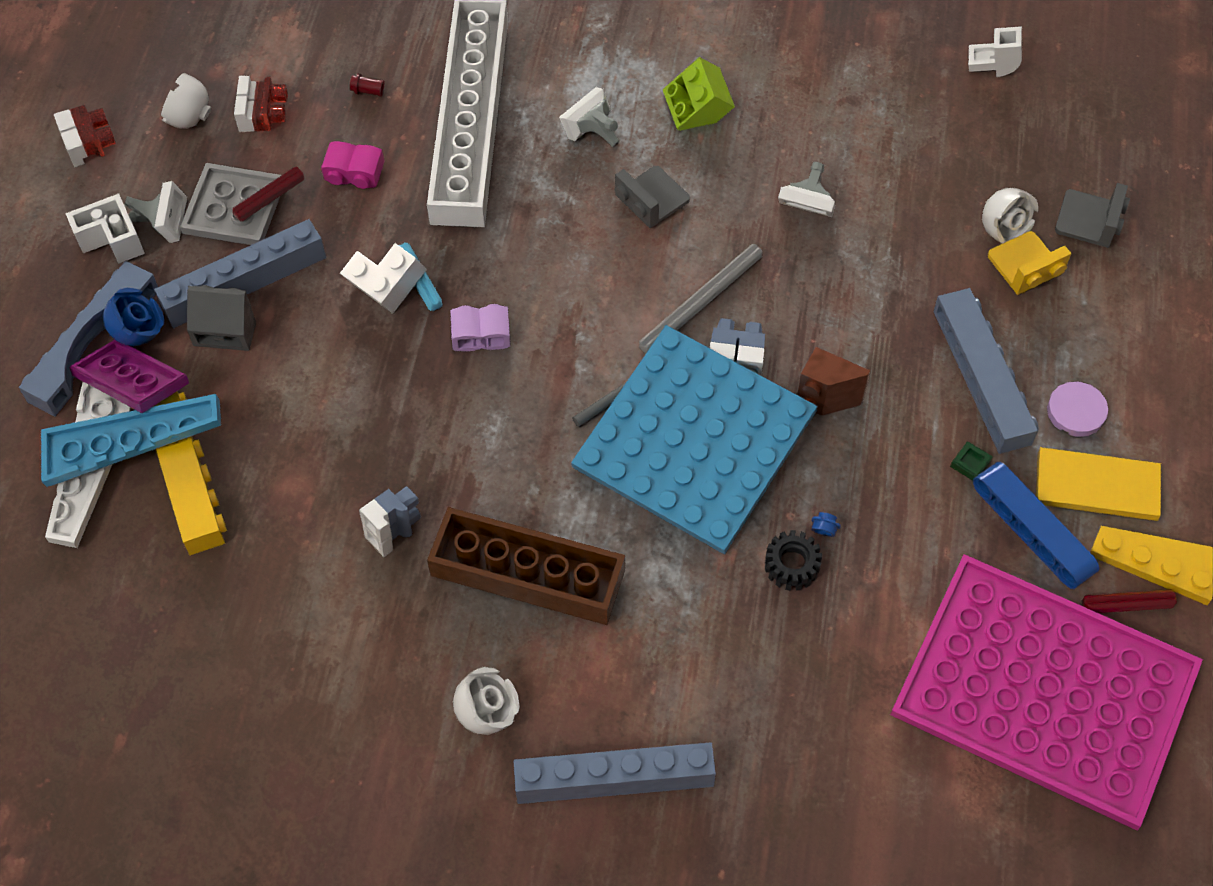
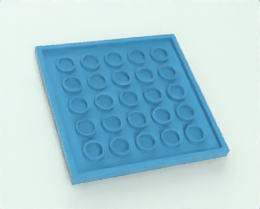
(694, 438)

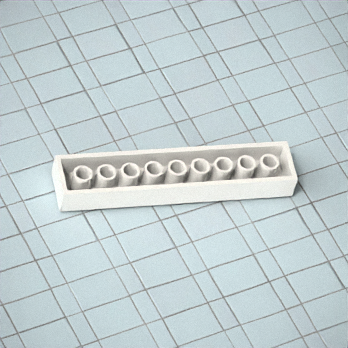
(468, 114)

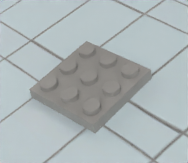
(214, 198)

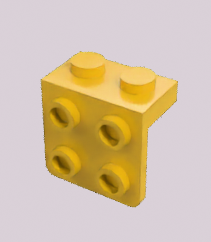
(1028, 262)

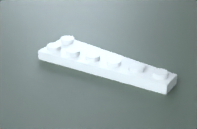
(79, 495)

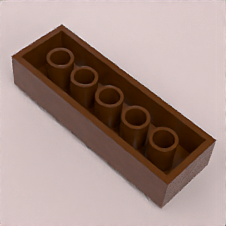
(527, 565)

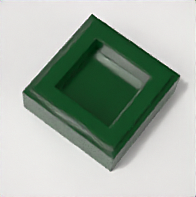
(971, 461)

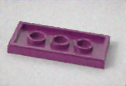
(129, 375)

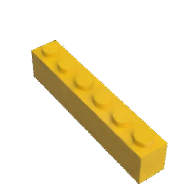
(189, 491)

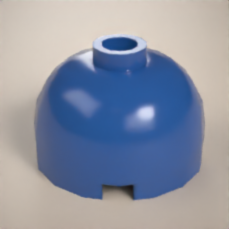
(132, 317)

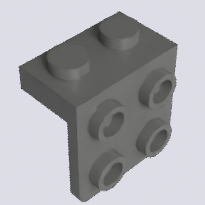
(650, 195)
(1092, 217)

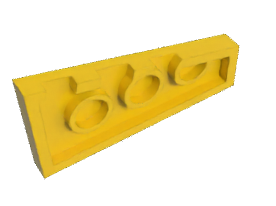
(1163, 561)

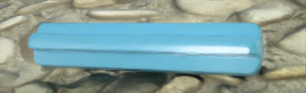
(425, 286)

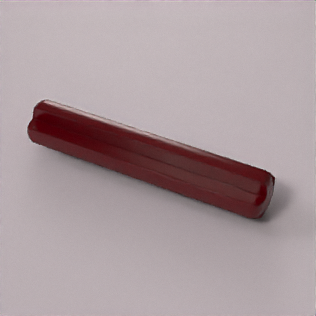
(268, 194)
(1130, 601)

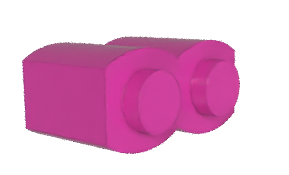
(352, 164)

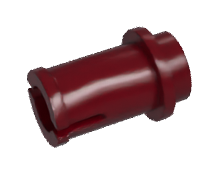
(366, 85)

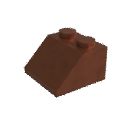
(832, 382)

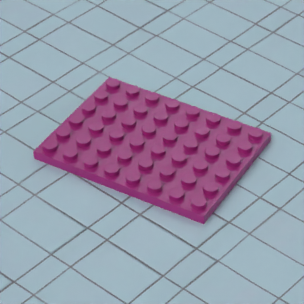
(1049, 690)

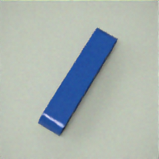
(1036, 525)

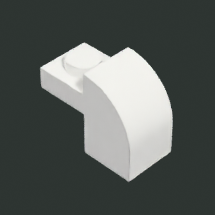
(1002, 55)

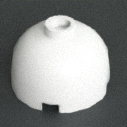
(186, 103)
(1009, 214)
(485, 702)

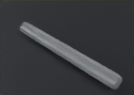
(704, 294)

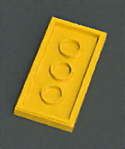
(1099, 483)

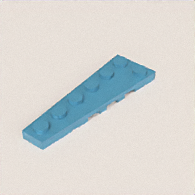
(102, 441)

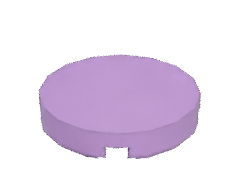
(1077, 409)

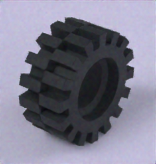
(796, 544)

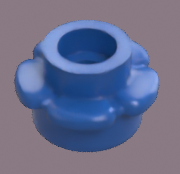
(825, 524)

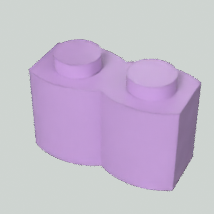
(480, 328)

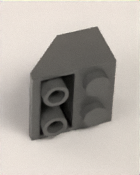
(219, 318)

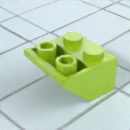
(698, 96)

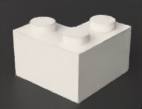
(106, 224)
(389, 280)

